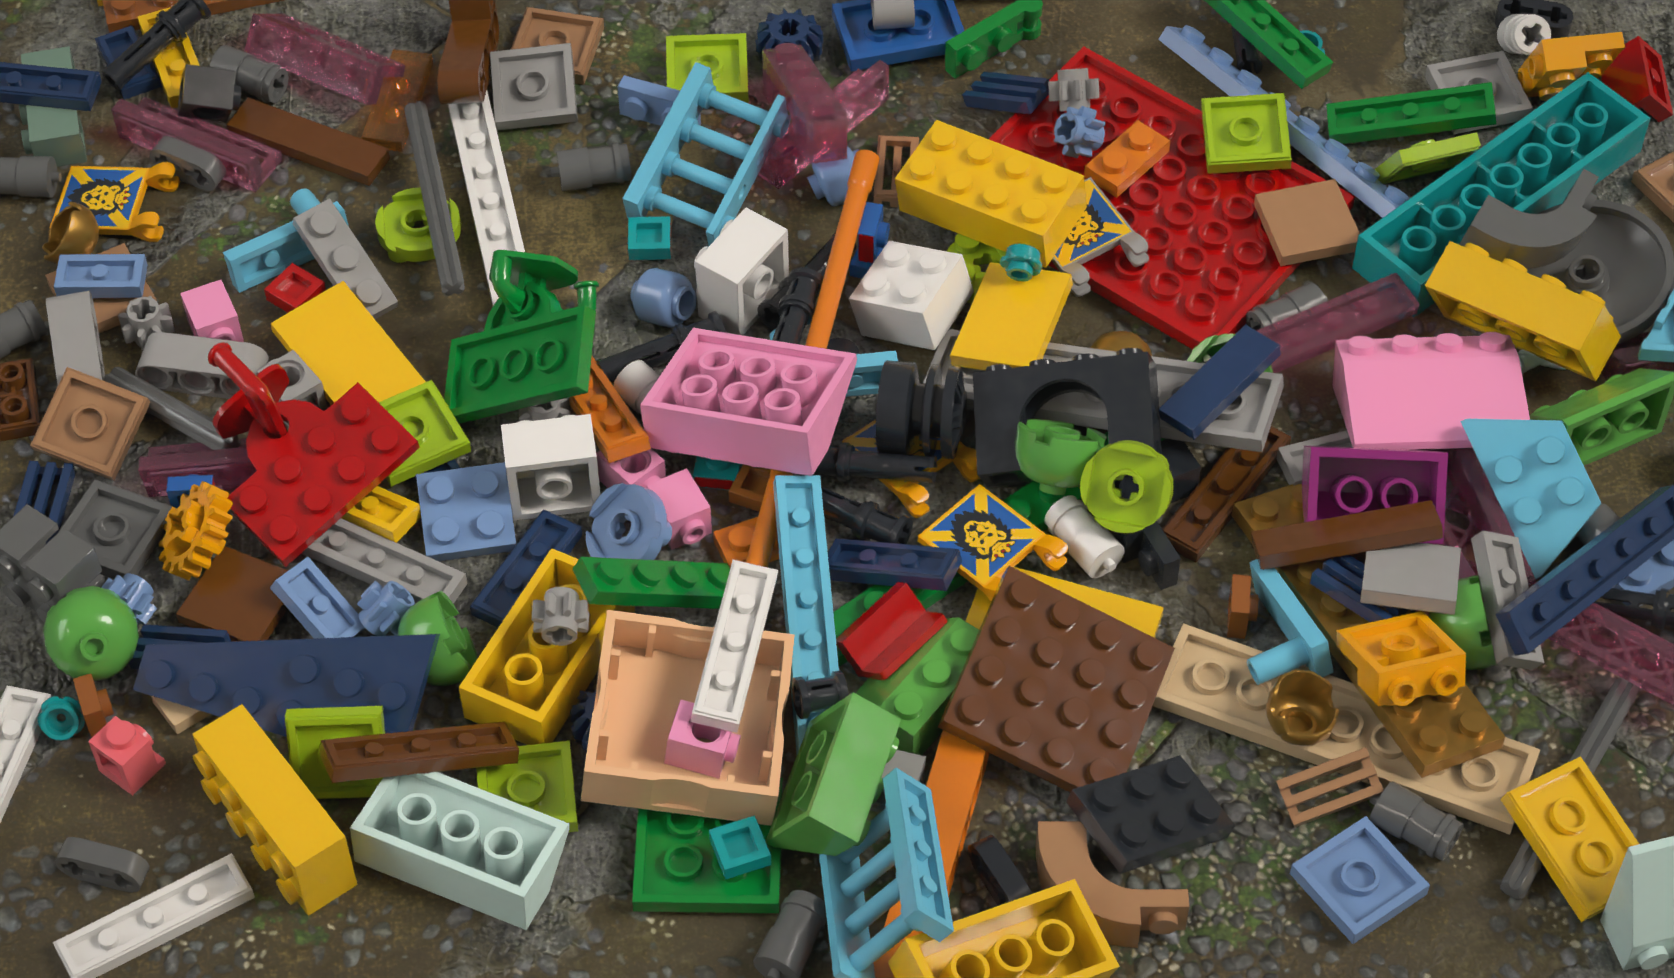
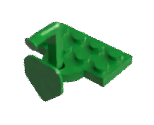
(529, 343)

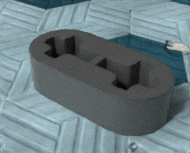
(191, 163)
(102, 864)

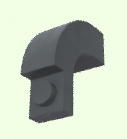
(1534, 238)

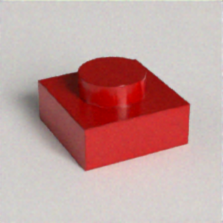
(293, 288)

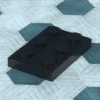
(1150, 814)

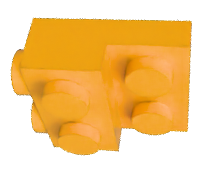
(1563, 60)
(1403, 659)

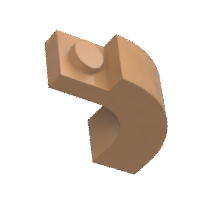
(1118, 910)

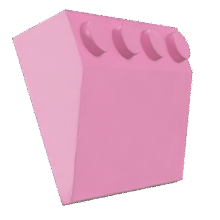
(1419, 389)
(748, 401)

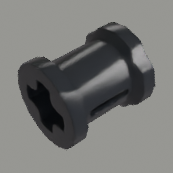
(818, 693)

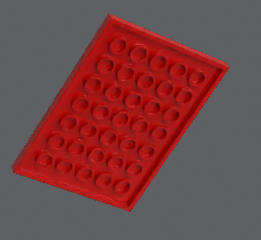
(1200, 228)

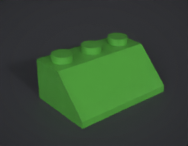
(1614, 413)
(924, 685)
(835, 778)

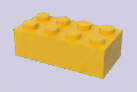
(990, 191)
(1533, 310)
(525, 677)
(273, 810)
(1026, 938)

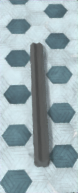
(434, 199)
(1591, 749)

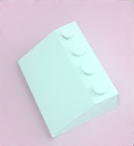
(1642, 906)

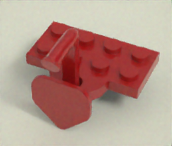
(312, 469)

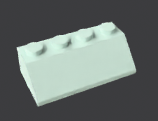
(461, 844)

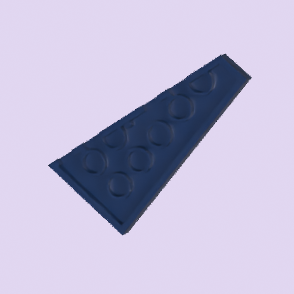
(293, 675)

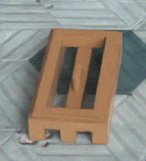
(898, 143)
(1329, 767)

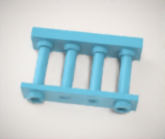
(682, 126)
(917, 885)

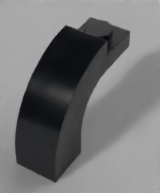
(1151, 545)

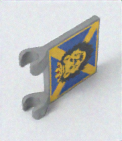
(1095, 233)

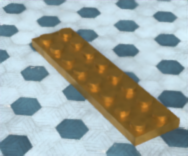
(1429, 730)

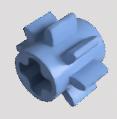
(1079, 132)
(135, 593)
(384, 607)

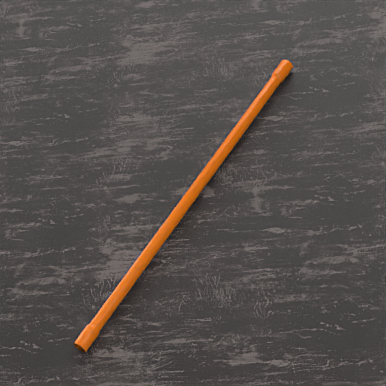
(859, 186)

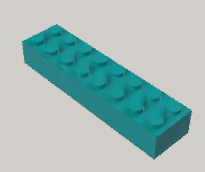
(1523, 167)

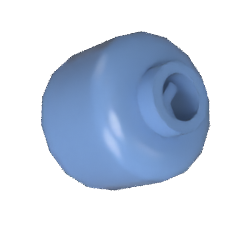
(831, 178)
(663, 297)

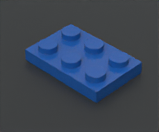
(863, 46)

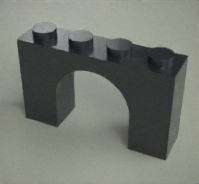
(1013, 395)

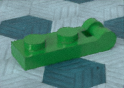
(992, 36)

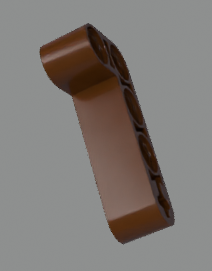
(466, 54)

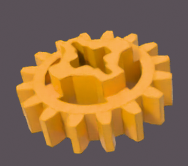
(195, 531)

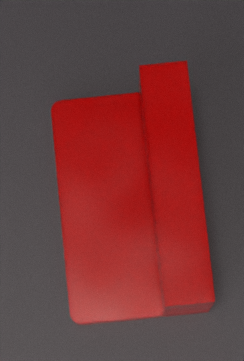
(1640, 78)
(888, 633)

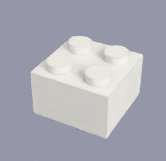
(741, 270)
(911, 295)
(551, 466)

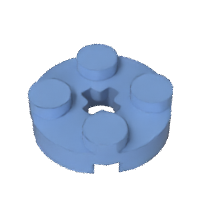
(648, 524)

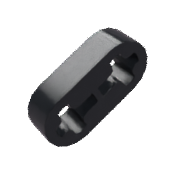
(1546, 9)
(997, 870)

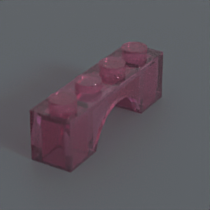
(814, 109)

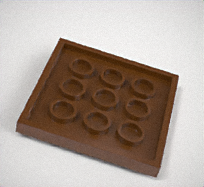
(1056, 685)

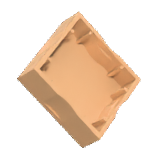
(641, 679)

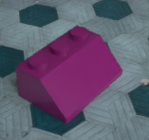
(1369, 479)

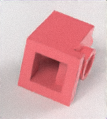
(125, 754)

